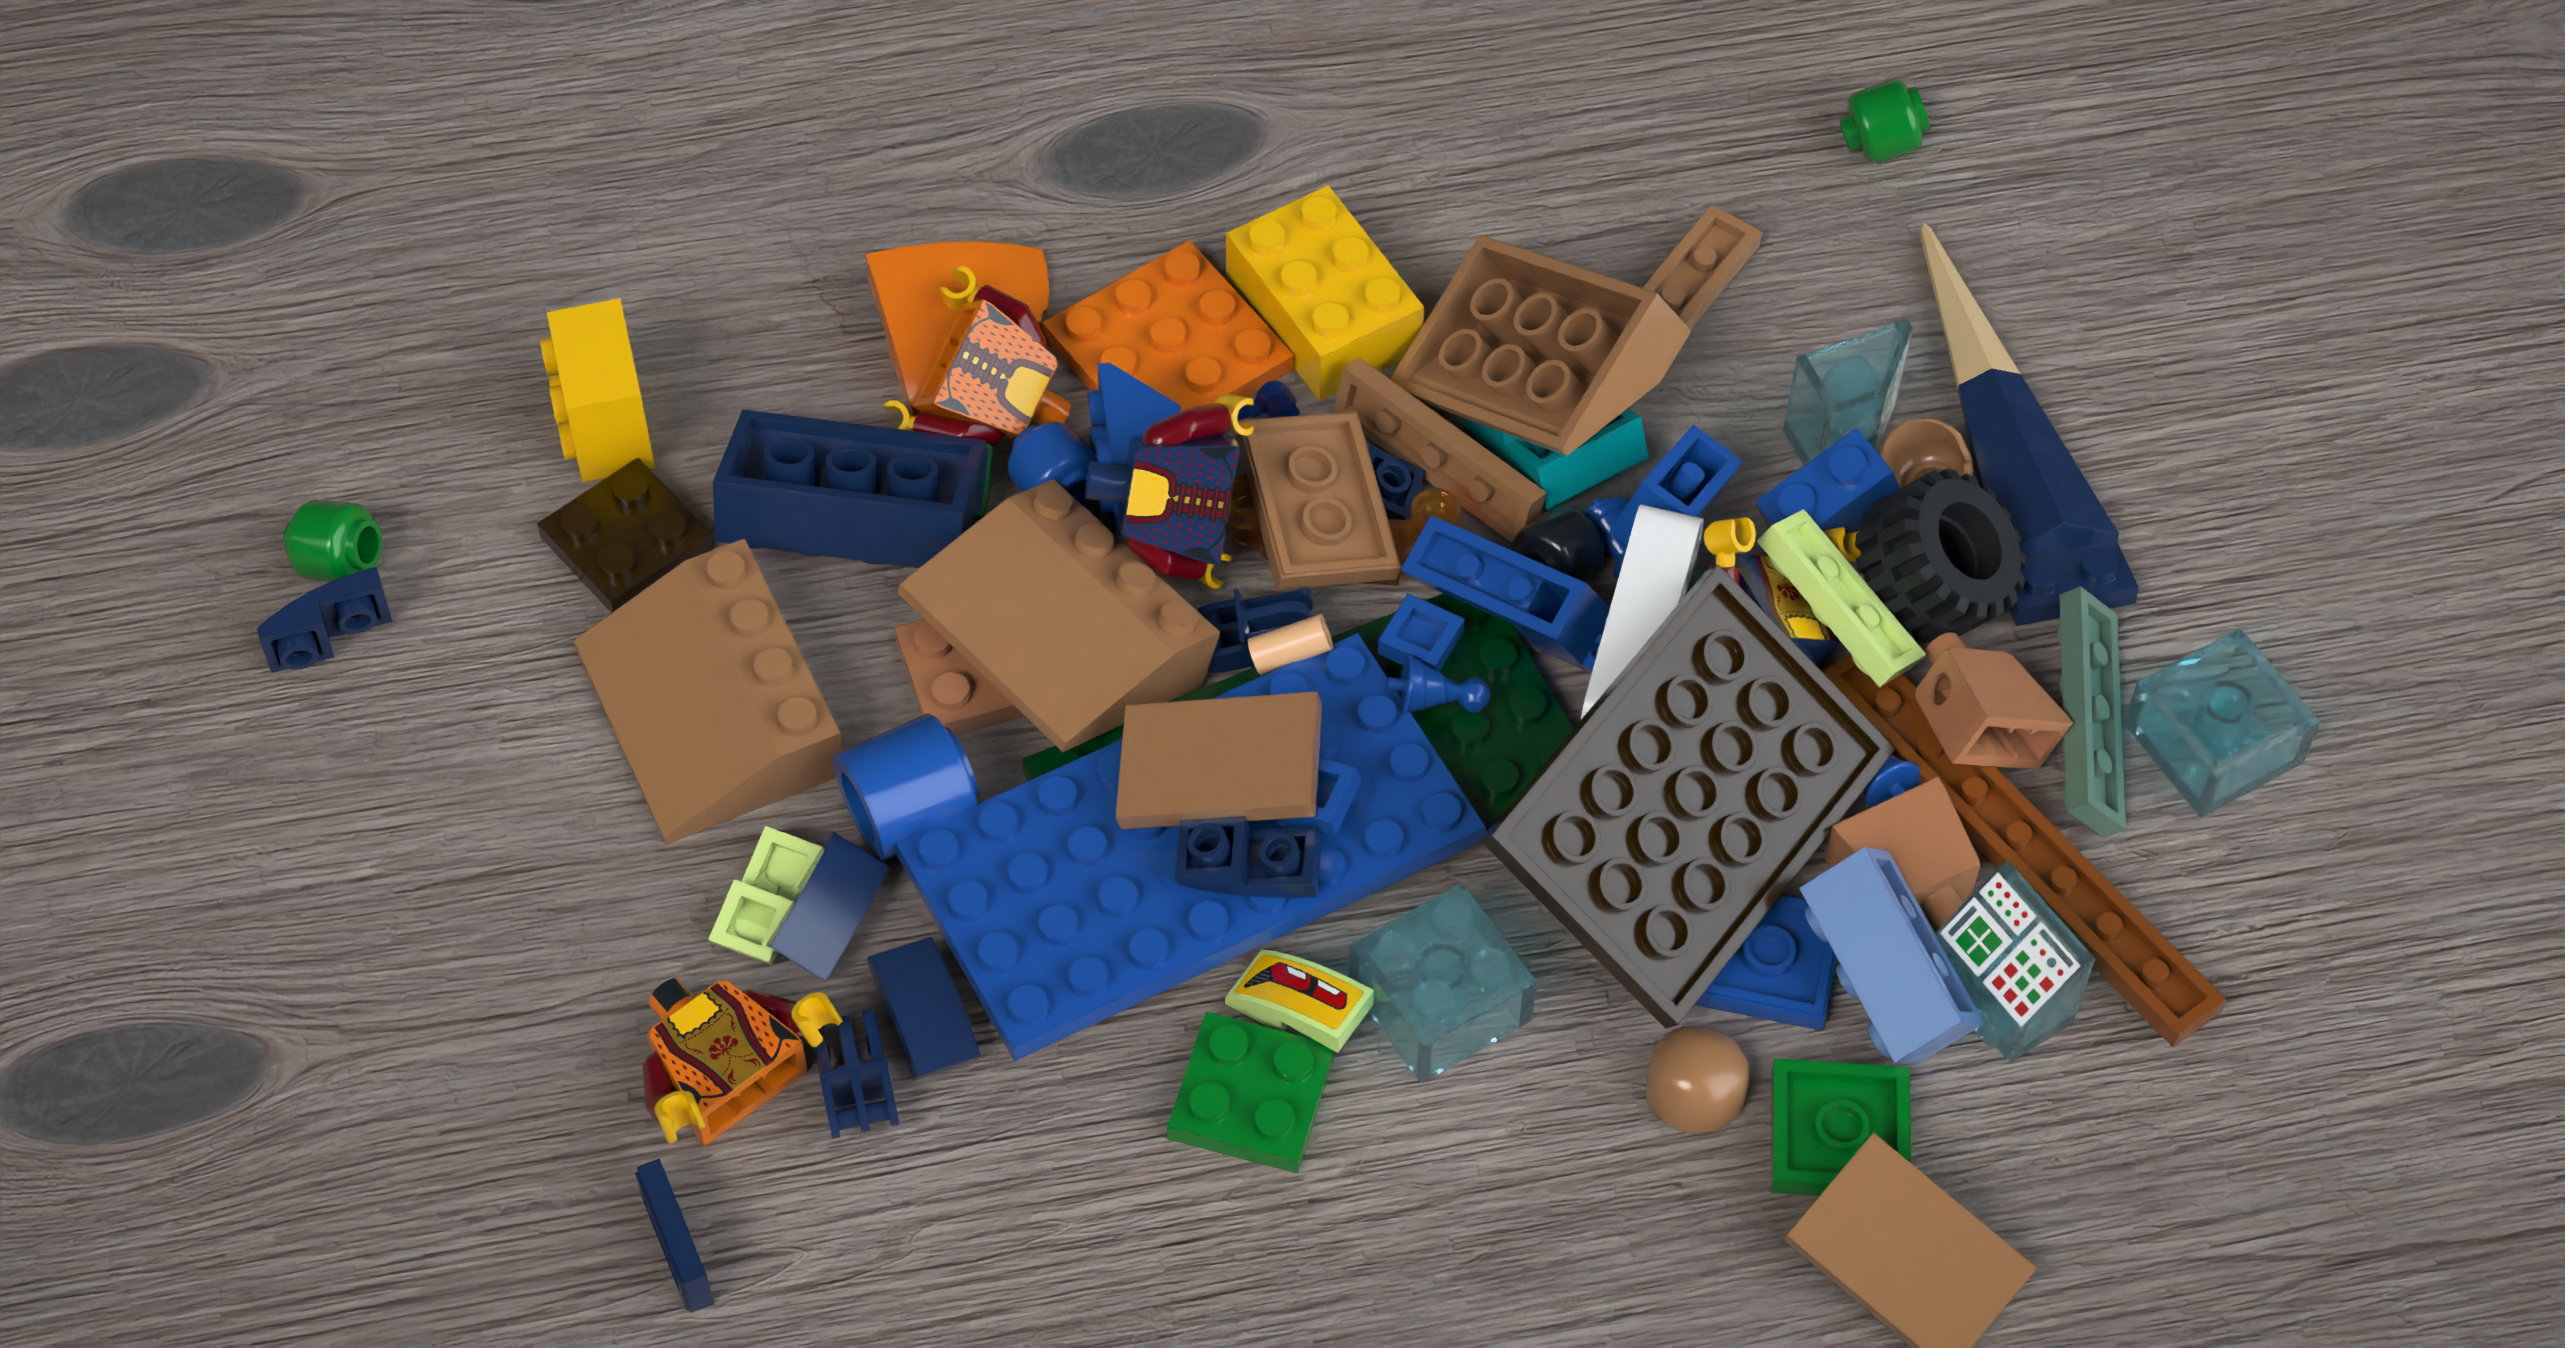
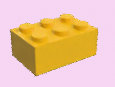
(1323, 289)

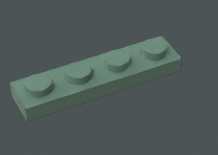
(2093, 703)

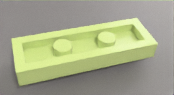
(1841, 598)

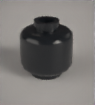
(1562, 541)

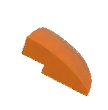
(911, 304)

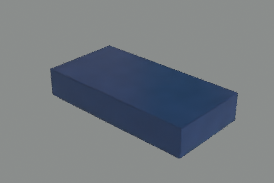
(673, 1236)

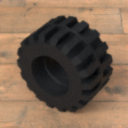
(1941, 555)

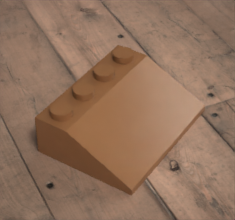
(1539, 346)
(1062, 616)
(710, 694)

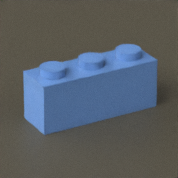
(1889, 957)

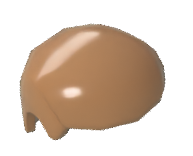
(1923, 447)
(1697, 1079)

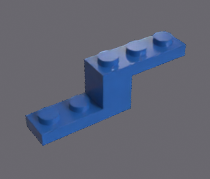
(1540, 602)

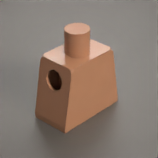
(1988, 707)
(1925, 842)

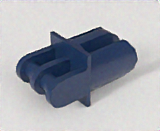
(1248, 618)
(856, 1080)

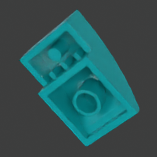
(1561, 476)

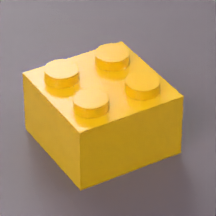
(595, 389)

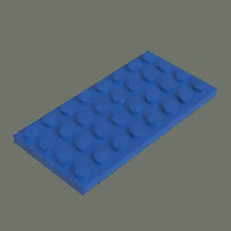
(1082, 919)

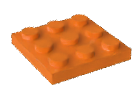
(1173, 330)

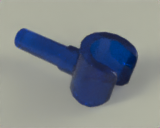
(1273, 400)

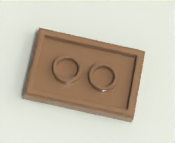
(1318, 501)
(1219, 760)
(1909, 1251)

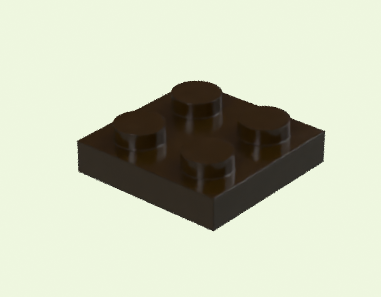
(624, 534)

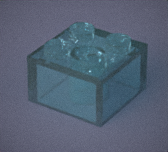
(2220, 722)
(1443, 982)

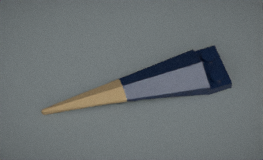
(2025, 462)

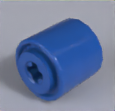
(905, 782)

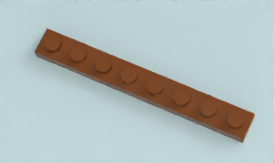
(2011, 829)

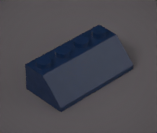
(845, 489)

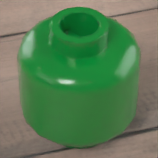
(1885, 121)
(332, 540)

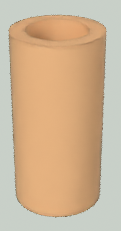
(1290, 644)

